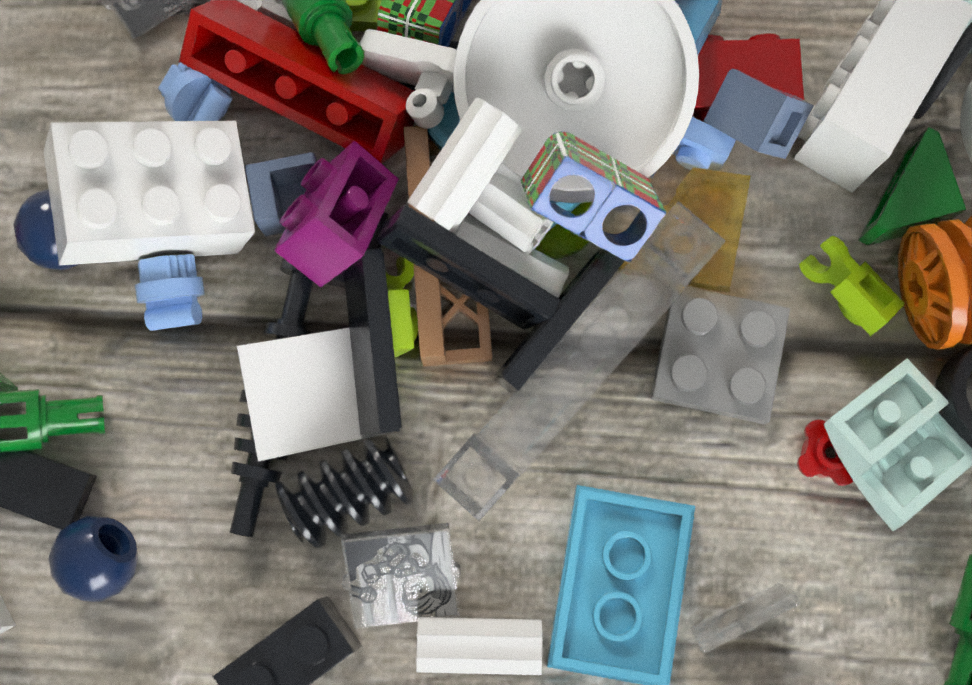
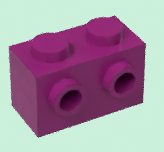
(336, 214)

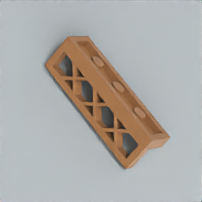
(428, 287)

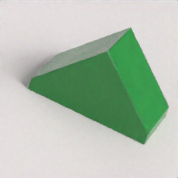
(918, 192)

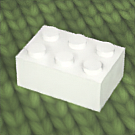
(879, 87)
(146, 190)

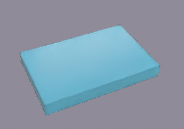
(621, 586)

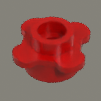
(813, 457)

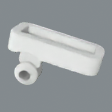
(414, 63)

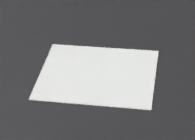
(301, 393)

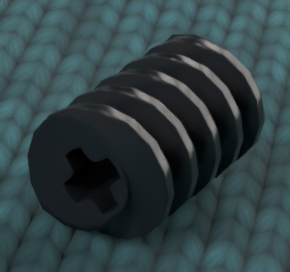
(345, 493)

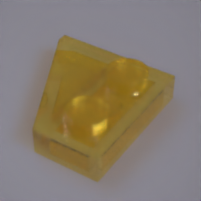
(720, 203)

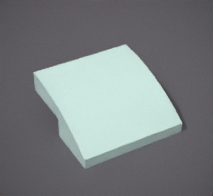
(899, 444)

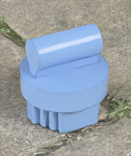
(193, 95)
(170, 291)

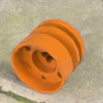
(938, 282)

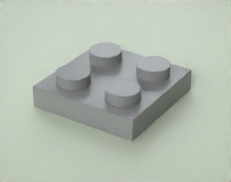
(721, 354)

